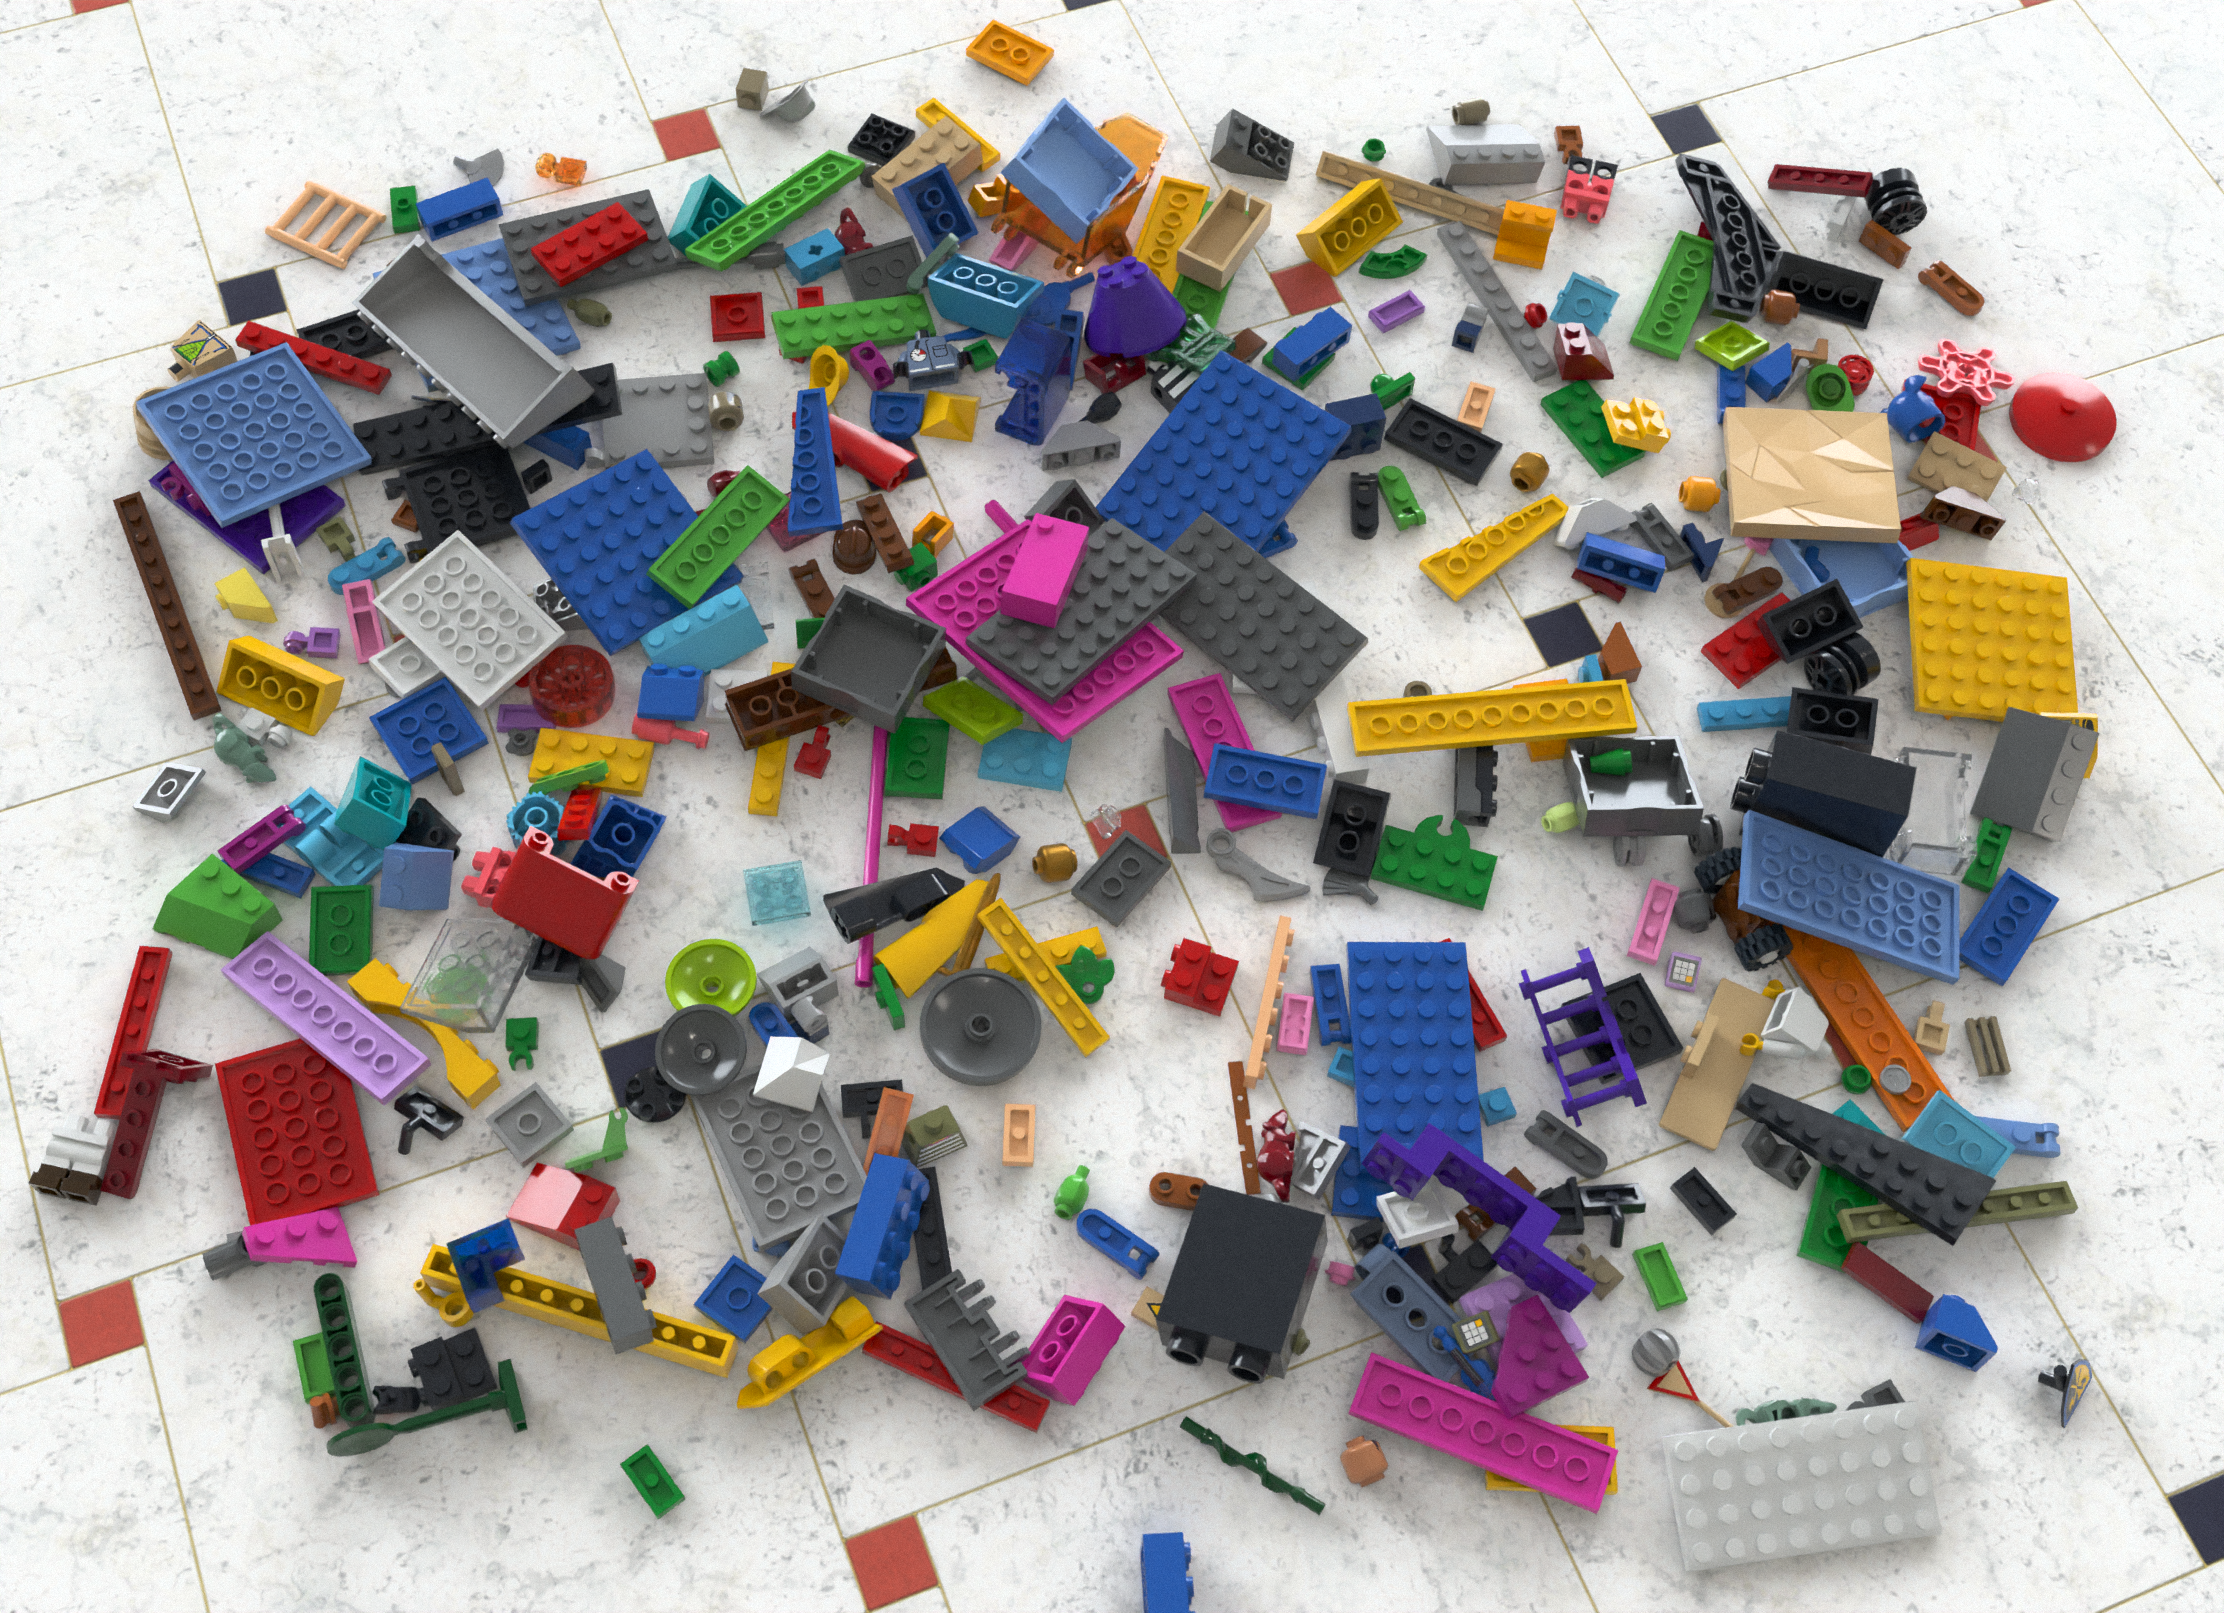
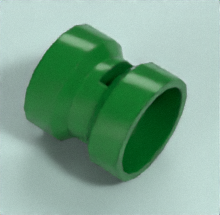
(721, 369)

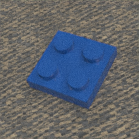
(733, 1299)

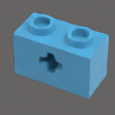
(814, 257)

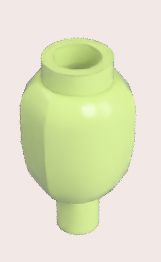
(1560, 818)

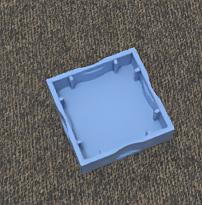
(1069, 170)
(1867, 571)

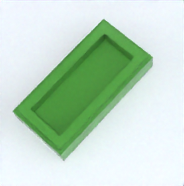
(1660, 1276)
(313, 1366)

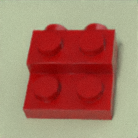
(1199, 977)

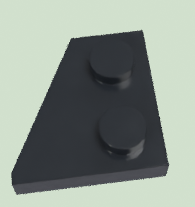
(553, 964)
(1567, 1204)

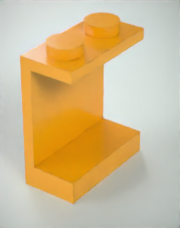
(1524, 234)

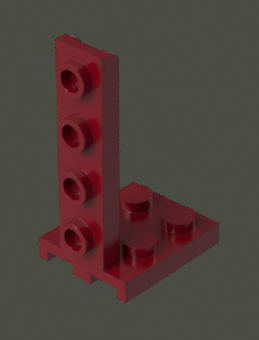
(140, 1111)

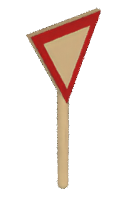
(1678, 1385)

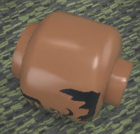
(1364, 1461)

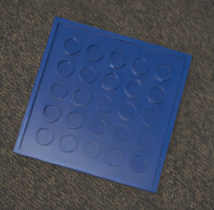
(604, 540)

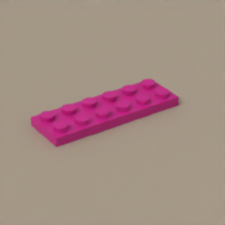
(1210, 718)

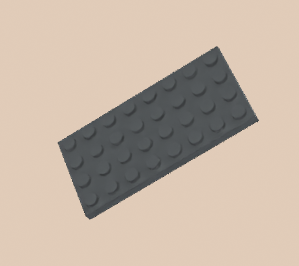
(1112, 598)
(1258, 619)

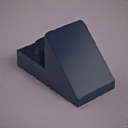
(1704, 553)

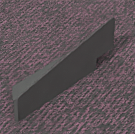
(1181, 796)

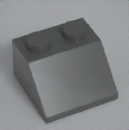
(1067, 502)

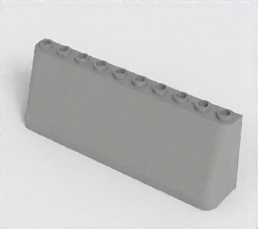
(469, 346)

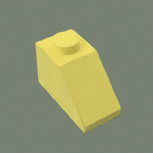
(244, 598)

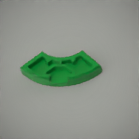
(1392, 264)

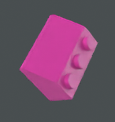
(1071, 1348)

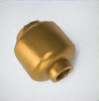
(1529, 471)
(1055, 862)

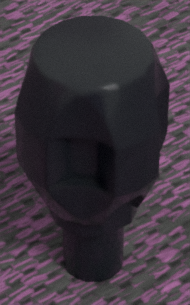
(1103, 408)

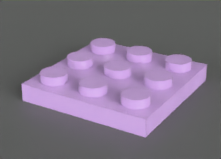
(1504, 1294)

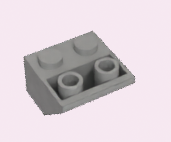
(797, 978)

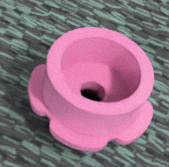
(1340, 1273)

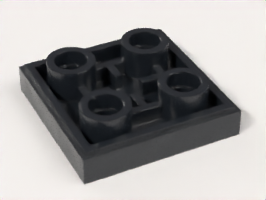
(880, 140)

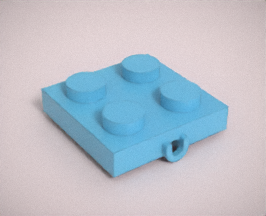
(1584, 303)

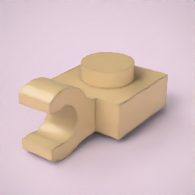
(1930, 1032)

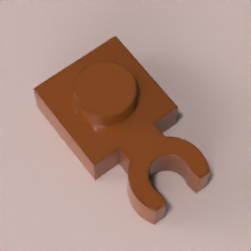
(1568, 140)

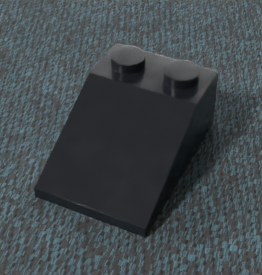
(1833, 718)
(1352, 828)

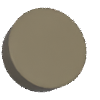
(1417, 688)

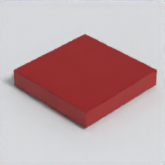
(737, 317)

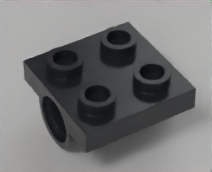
(429, 828)

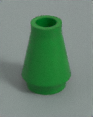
(1613, 762)

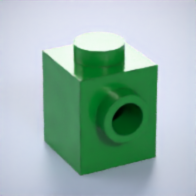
(921, 572)

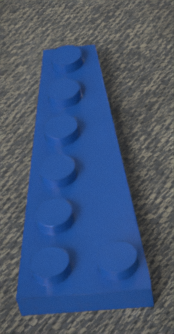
(814, 481)

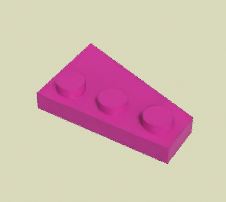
(306, 1237)

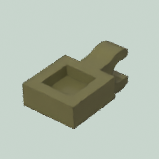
(337, 536)

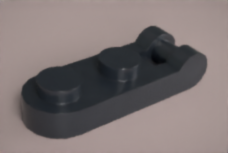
(1364, 505)

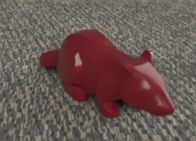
(851, 233)
(1277, 1155)

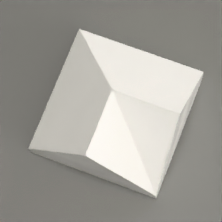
(791, 1072)

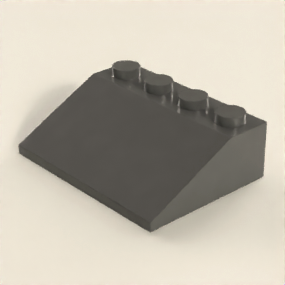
(2034, 774)

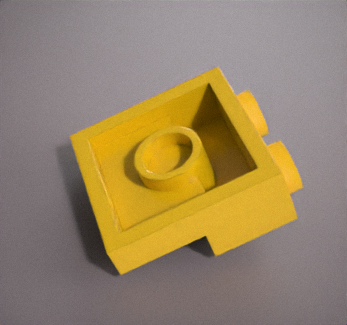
(1636, 424)

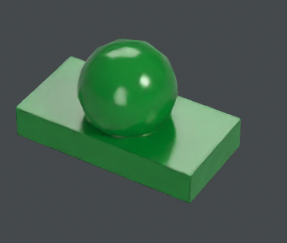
(1390, 390)

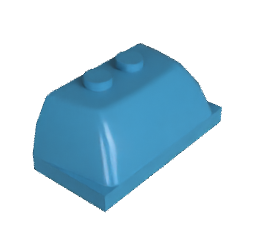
(982, 294)

